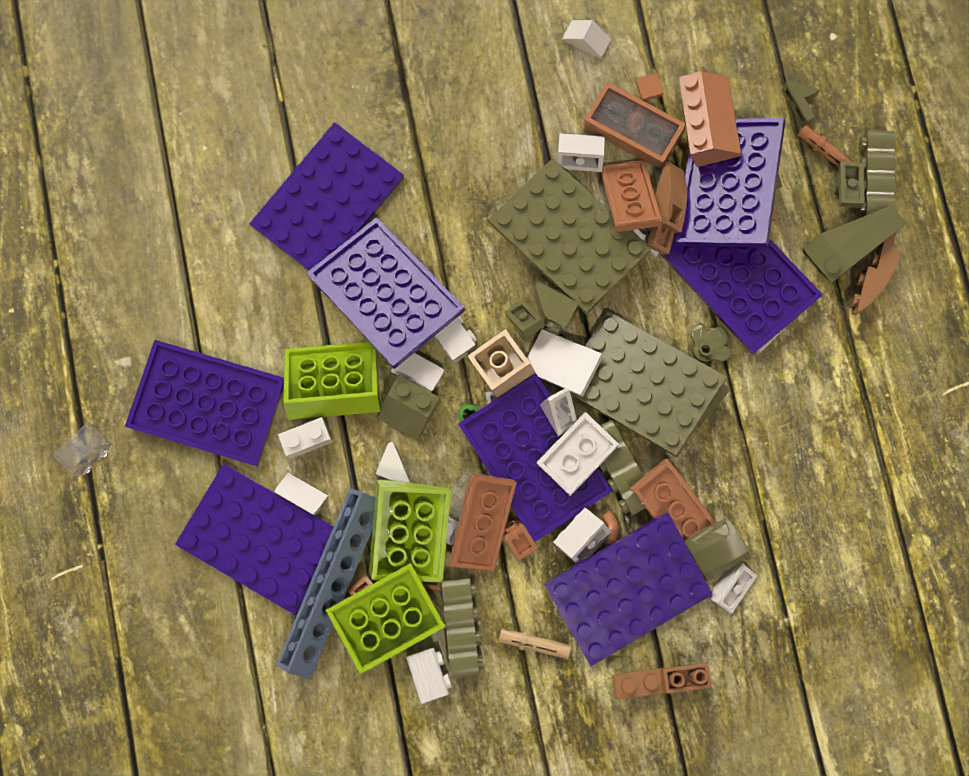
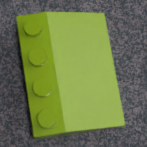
(331, 381)
(408, 529)
(385, 618)

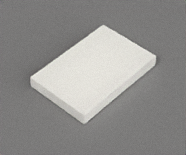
(564, 362)
(577, 453)

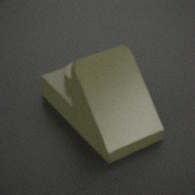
(797, 97)
(850, 184)
(525, 320)

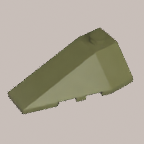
(848, 244)

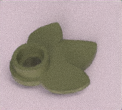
(712, 341)

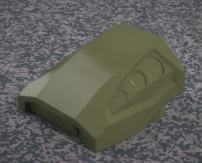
(717, 548)

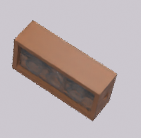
(634, 125)

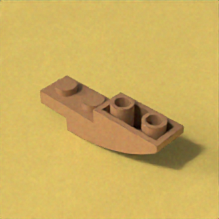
(671, 201)
(875, 278)
(661, 680)

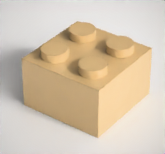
(501, 364)

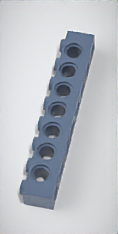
(328, 585)

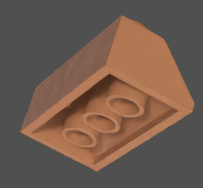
(709, 118)

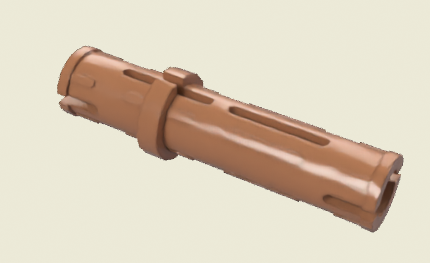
(822, 146)

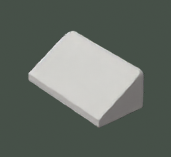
(420, 372)
(301, 494)
(732, 587)

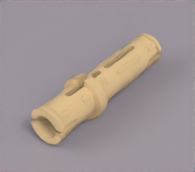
(534, 643)

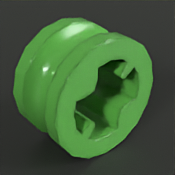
(467, 407)

